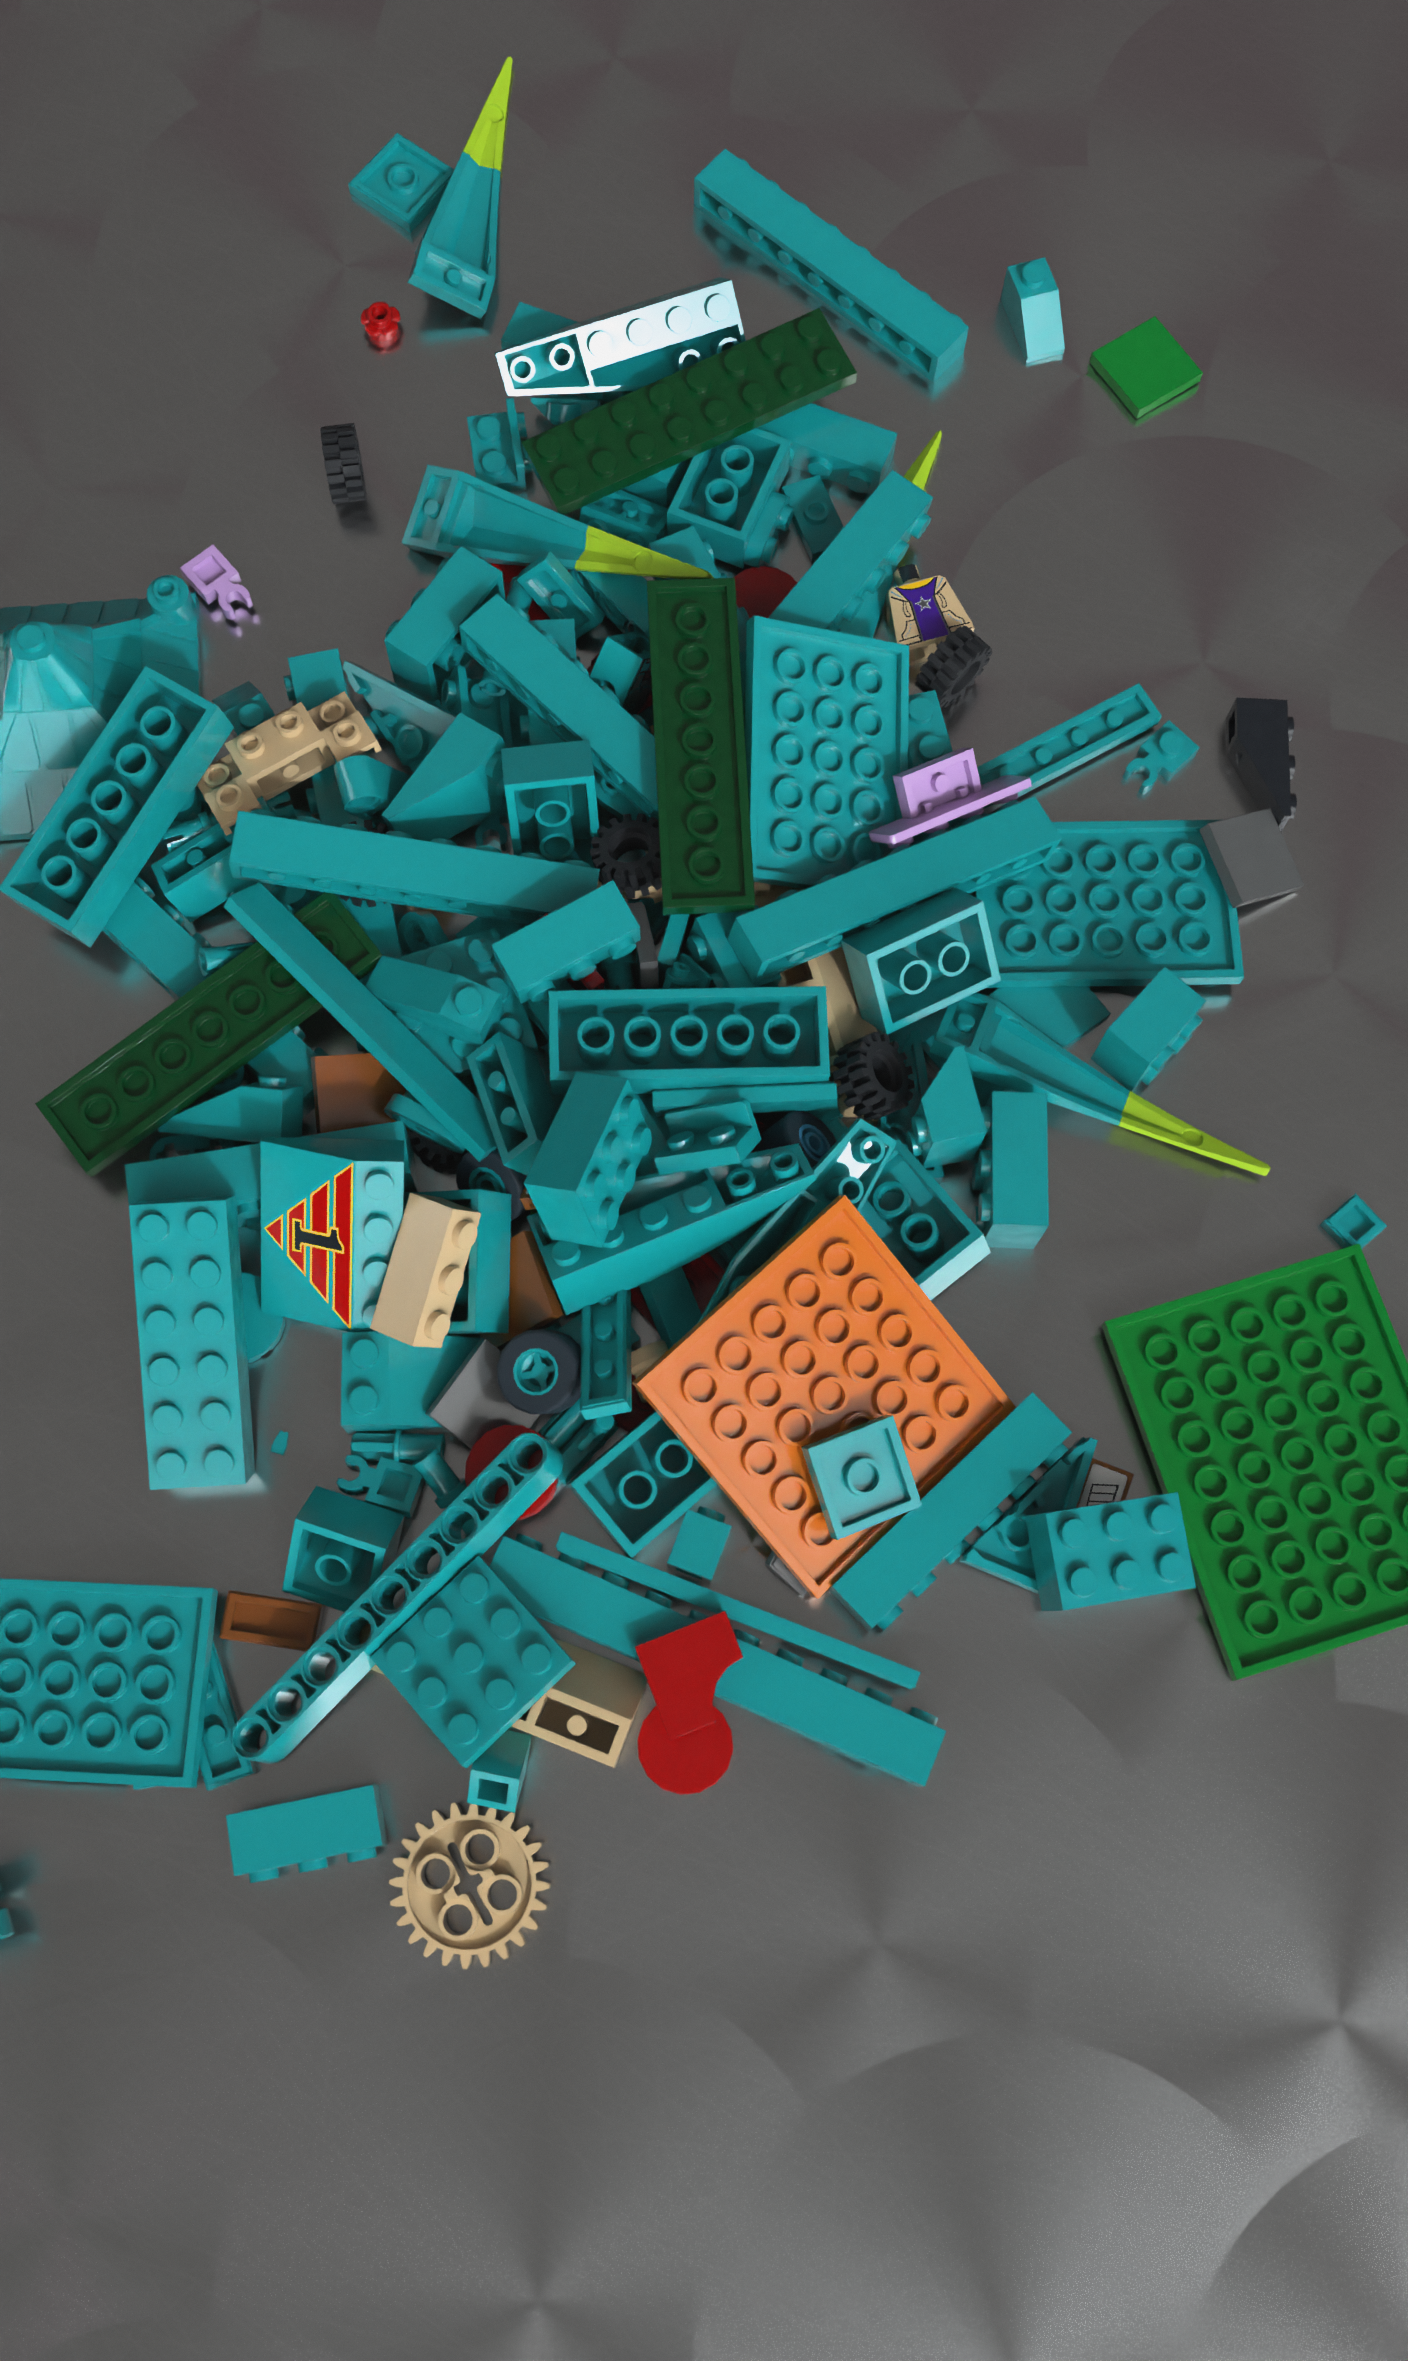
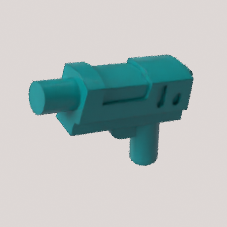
(585, 1446)

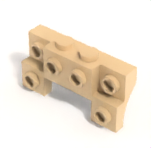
(282, 755)

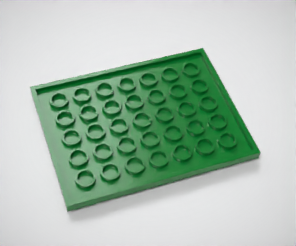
(1287, 1449)

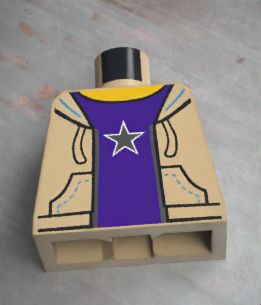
(922, 612)

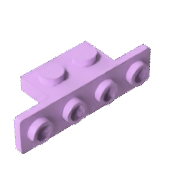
(941, 792)

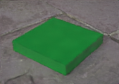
(1145, 367)

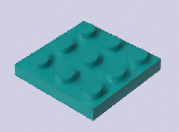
(474, 960)
(472, 1661)

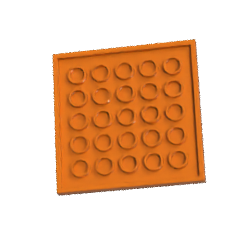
(805, 1352)

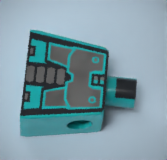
(625, 669)

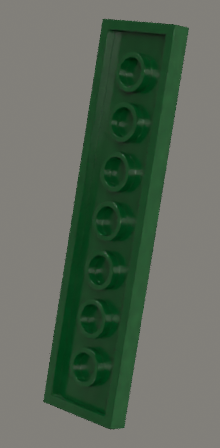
(689, 412)
(699, 747)
(196, 1043)

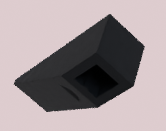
(1259, 751)

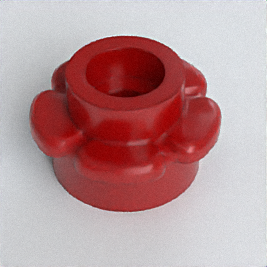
(377, 328)

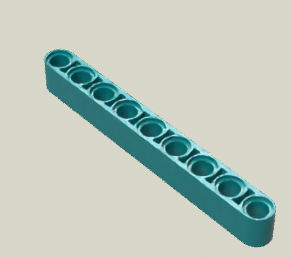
(376, 1605)

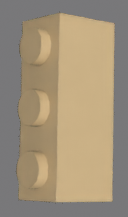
(425, 1271)

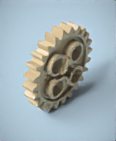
(429, 1906)

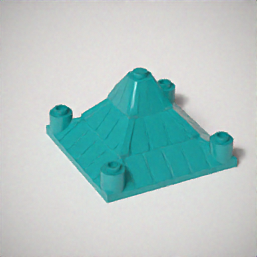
(66, 678)

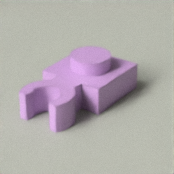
(216, 578)

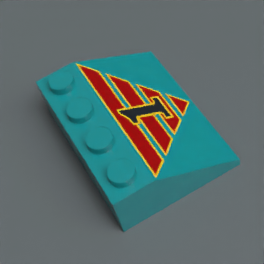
(328, 1227)

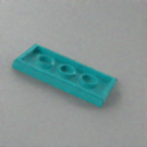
(1057, 1012)

